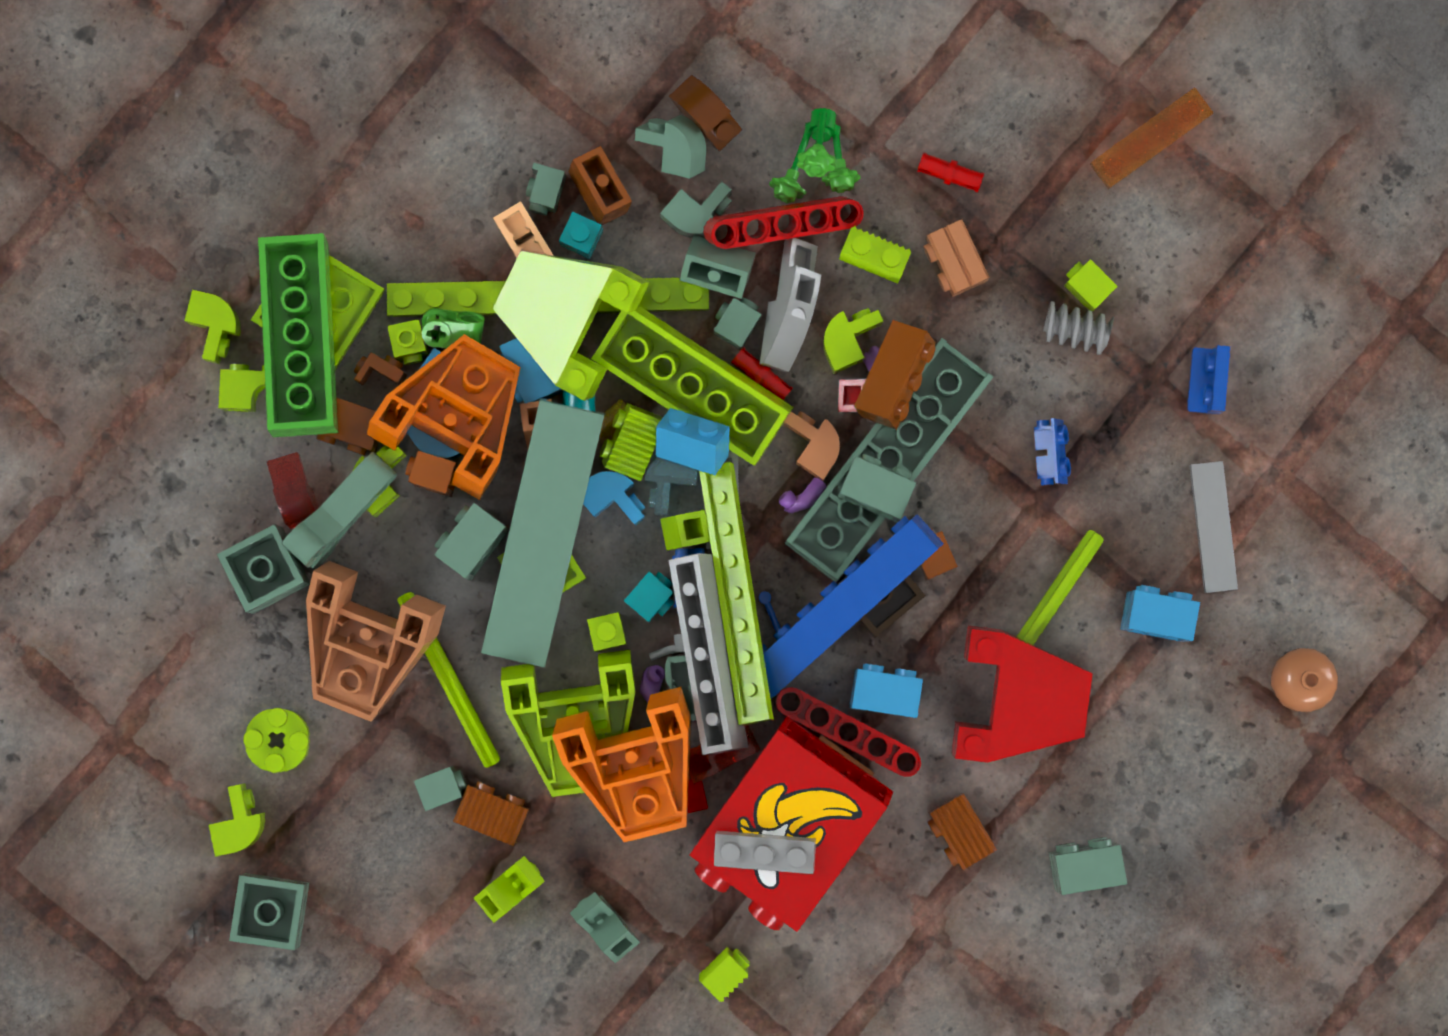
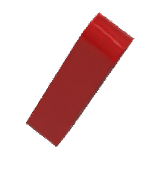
(798, 222)
(862, 739)

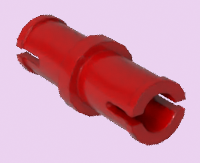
(950, 172)
(761, 374)

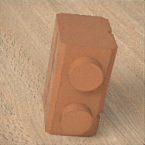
(956, 258)

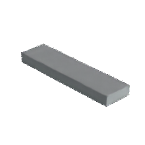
(1213, 527)

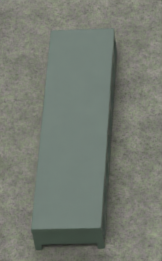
(837, 529)
(542, 533)

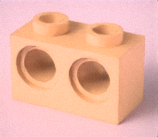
(521, 231)

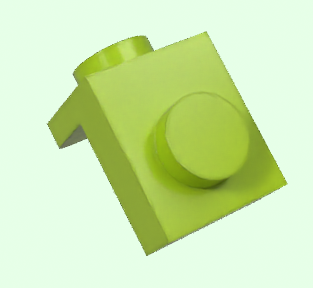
(408, 342)

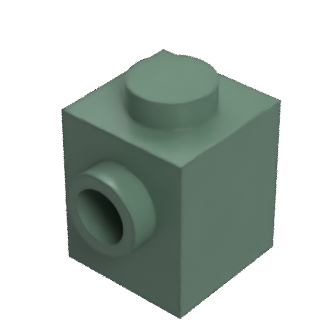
(737, 321)

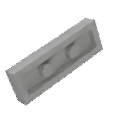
(765, 852)

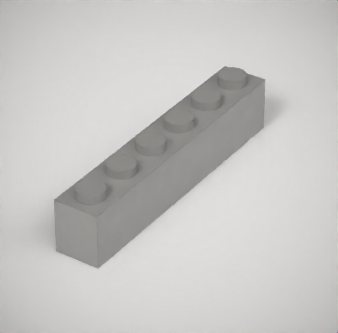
(706, 653)

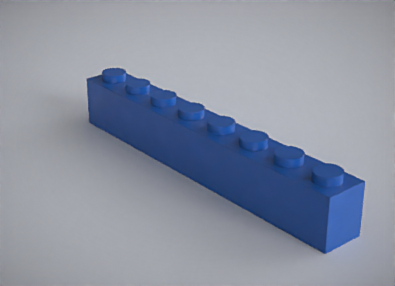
(849, 601)

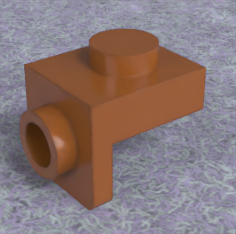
(387, 367)

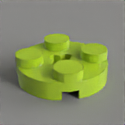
(277, 721)

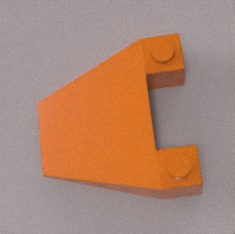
(460, 401)
(635, 776)

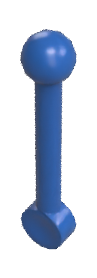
(765, 598)

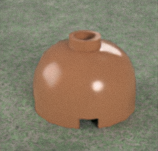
(1304, 680)

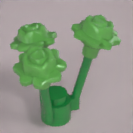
(817, 160)

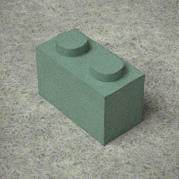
(717, 268)

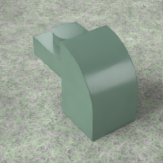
(681, 142)
(689, 217)
(605, 926)

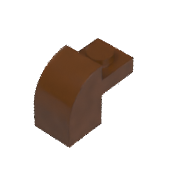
(706, 111)

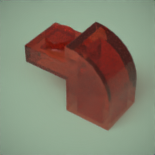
(291, 489)
(709, 764)

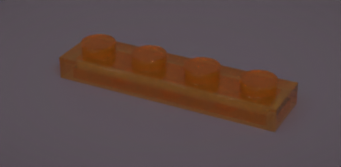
(1151, 138)

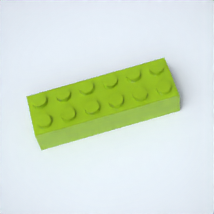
(692, 381)

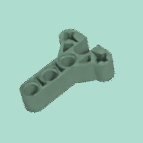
(322, 531)

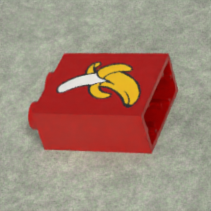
(794, 791)

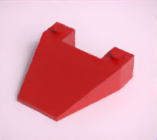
(1034, 701)

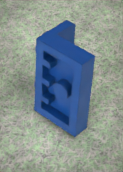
(1208, 380)

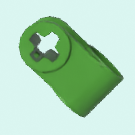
(451, 326)

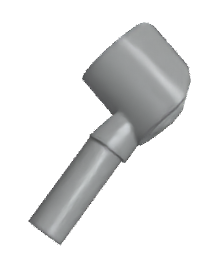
(678, 647)

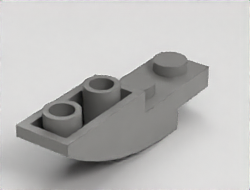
(793, 309)

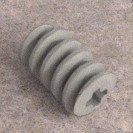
(1077, 328)

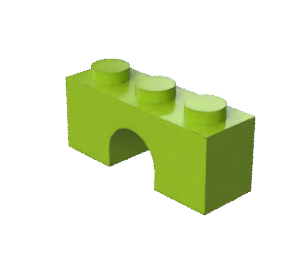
(240, 388)

